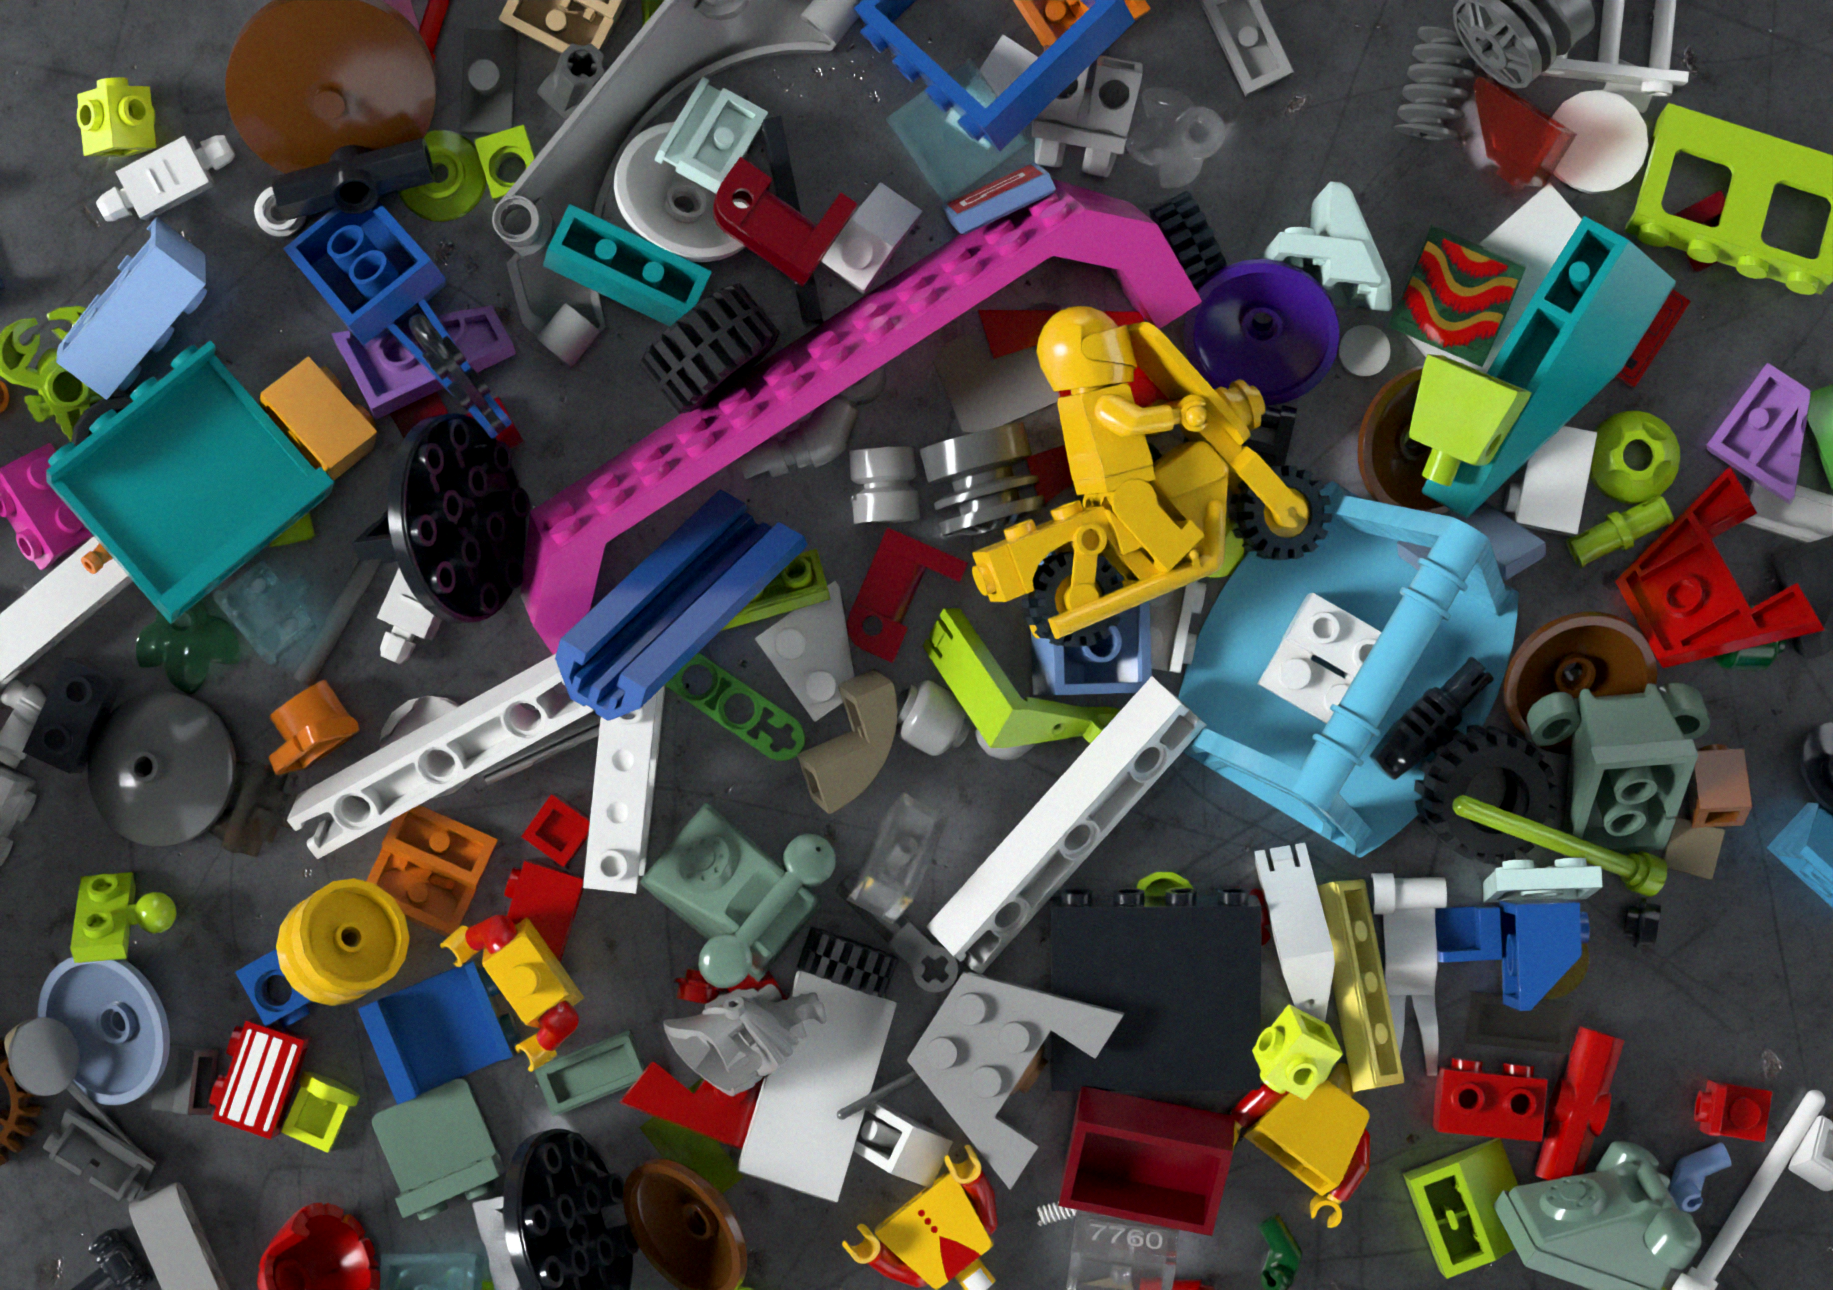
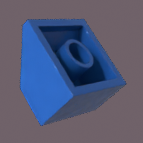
(1538, 946)

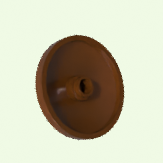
(326, 79)

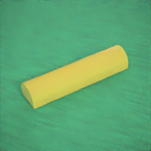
(1360, 987)

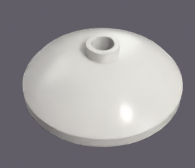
(649, 198)

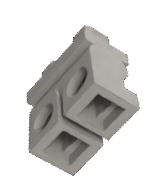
(1090, 116)

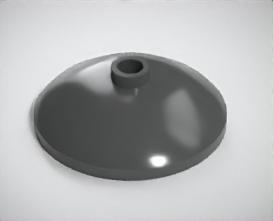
(189, 775)

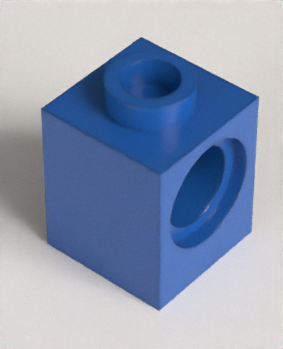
(255, 979)

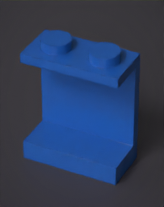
(439, 1030)

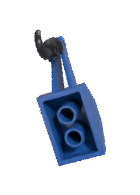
(376, 280)

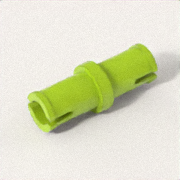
(1619, 530)

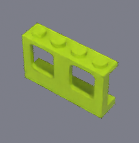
(1756, 167)

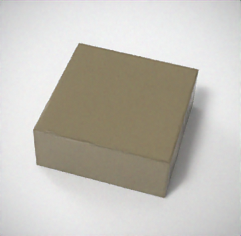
(1693, 849)

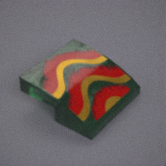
(1456, 295)

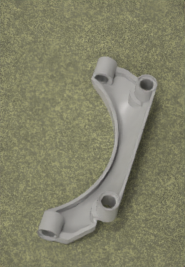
(580, 161)

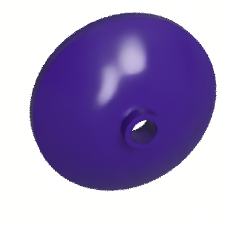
(1276, 356)

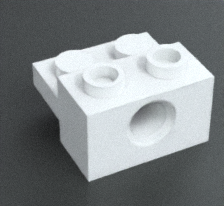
(1329, 634)

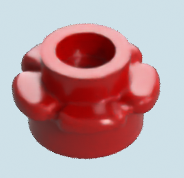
(696, 988)

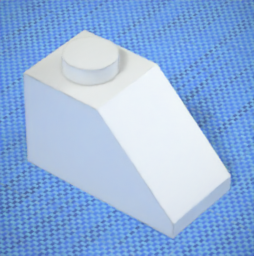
(870, 238)
(901, 1144)

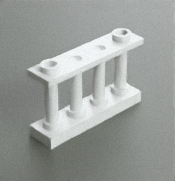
(1654, 81)
(623, 798)

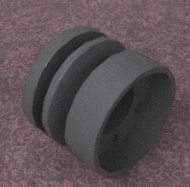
(1521, 37)
(983, 479)

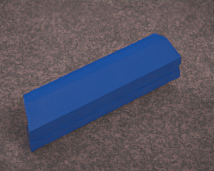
(672, 606)

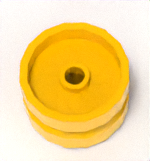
(342, 942)

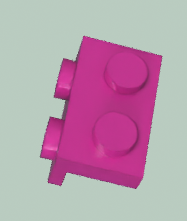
(35, 511)

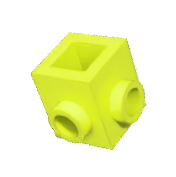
(116, 119)
(1296, 1053)

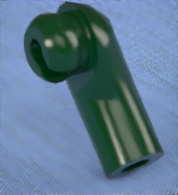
(1283, 1256)

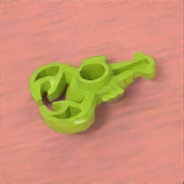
(58, 390)

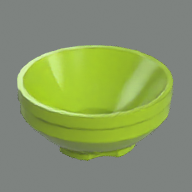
(1610, 471)

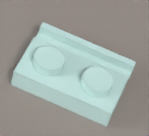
(711, 135)

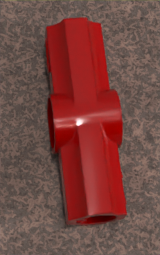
(1579, 1104)

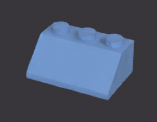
(1110, 666)

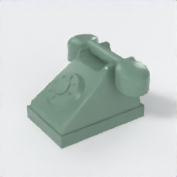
(1625, 760)
(739, 894)
(1603, 1225)

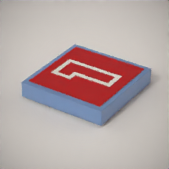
(999, 198)

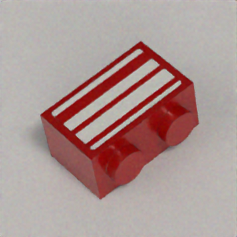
(259, 1077)

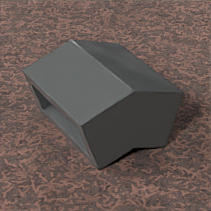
(186, 1081)

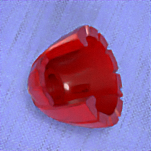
(319, 1252)

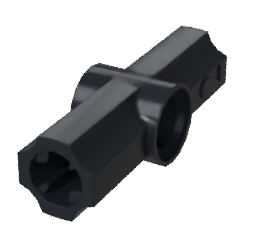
(353, 179)

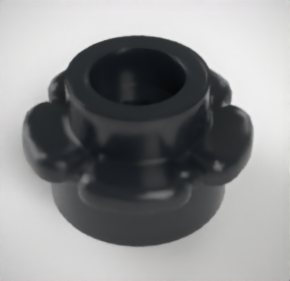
(1642, 923)

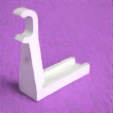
(1298, 927)

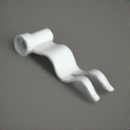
(1411, 951)

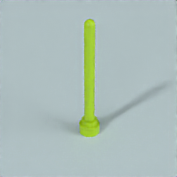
(1639, 871)

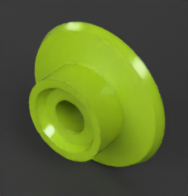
(462, 187)

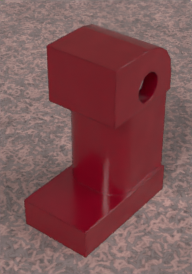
(773, 226)
(891, 588)

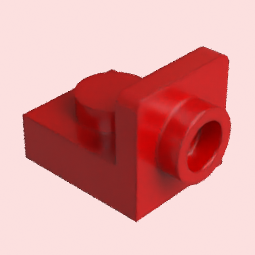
(1733, 1110)

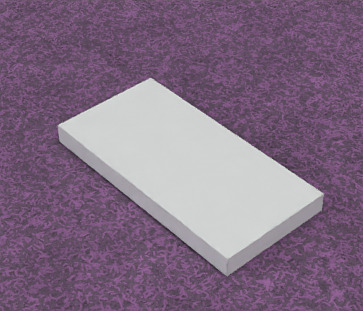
(1533, 238)
(795, 1121)

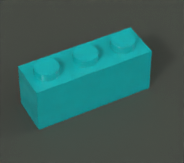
(625, 267)

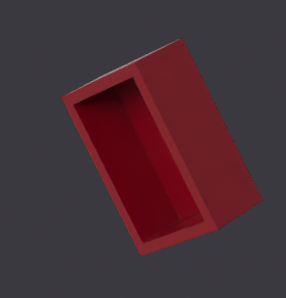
(1147, 1161)

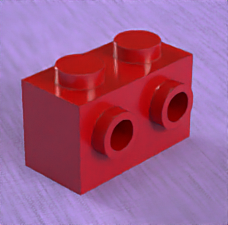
(1489, 1101)

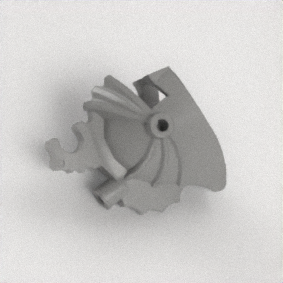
(743, 1035)

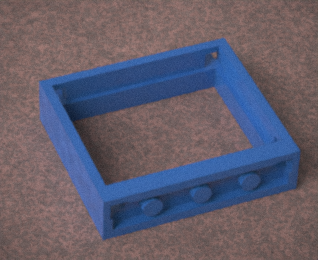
(1027, 94)

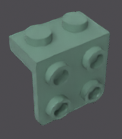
(438, 1148)

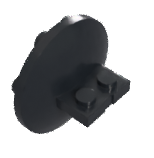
(452, 519)
(550, 1220)

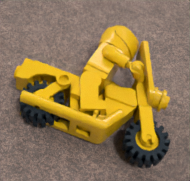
(1148, 519)

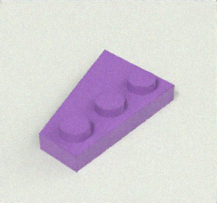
(394, 378)

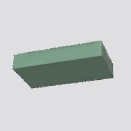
(590, 1072)

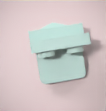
(1337, 251)

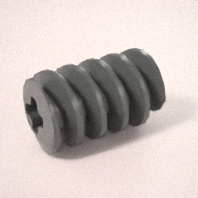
(1435, 86)

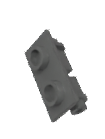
(120, 1166)

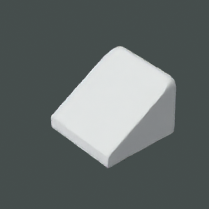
(1815, 1155)

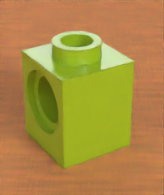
(499, 147)

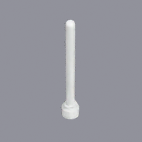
(1704, 1276)

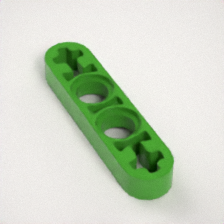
(714, 701)

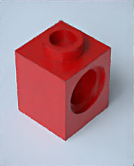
(558, 829)

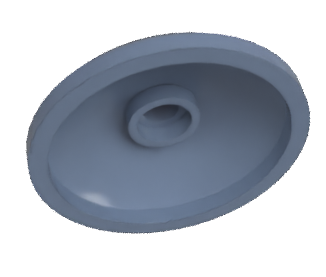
(115, 1024)

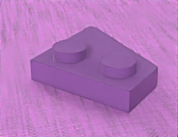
(1766, 432)

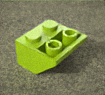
(1457, 1207)

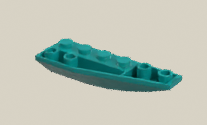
(1565, 349)

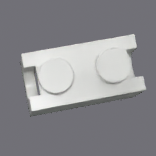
(1553, 484)

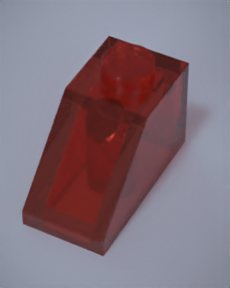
(1519, 135)

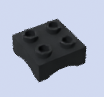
(1813, 570)

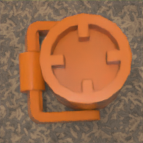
(313, 728)

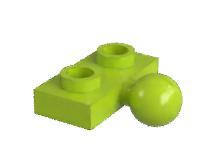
(107, 912)

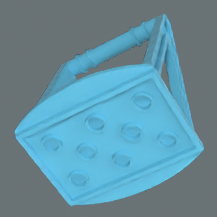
(1428, 630)

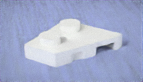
(812, 653)

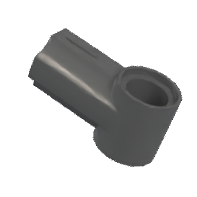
(573, 78)

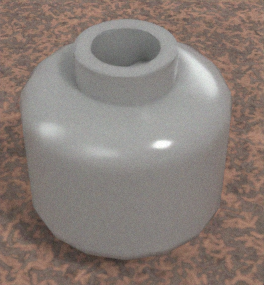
(930, 718)

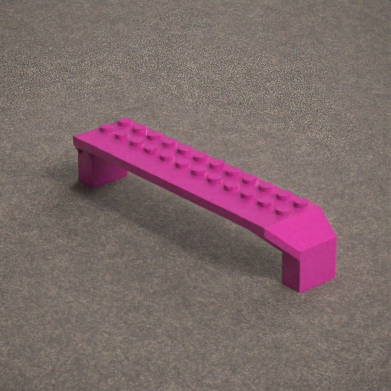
(1073, 223)

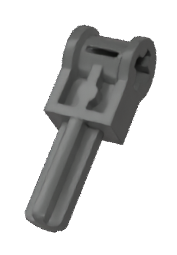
(907, 942)

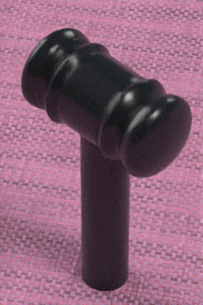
(117, 1264)

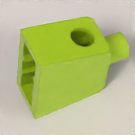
(1462, 415)

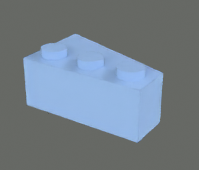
(135, 311)

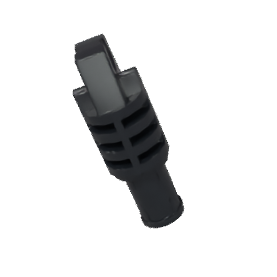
(1429, 720)

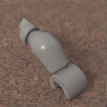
(819, 437)

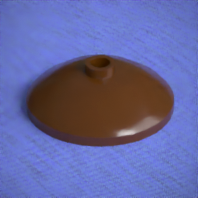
(1387, 463)
(1608, 658)
(685, 1226)

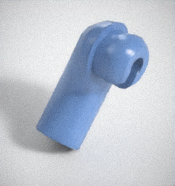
(1691, 1173)

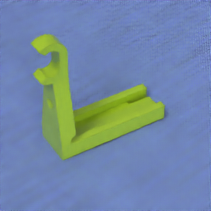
(991, 698)

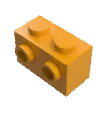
(319, 418)

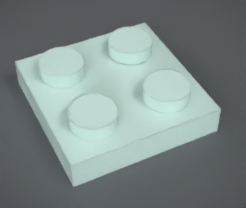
(1521, 881)

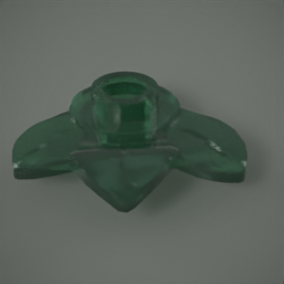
(187, 649)

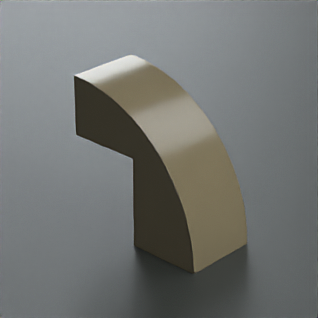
(849, 763)

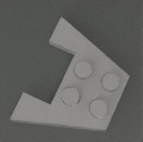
(983, 1047)

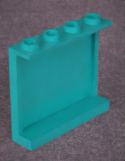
(186, 481)

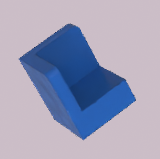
(1468, 933)

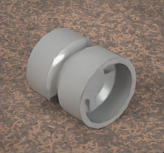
(884, 485)

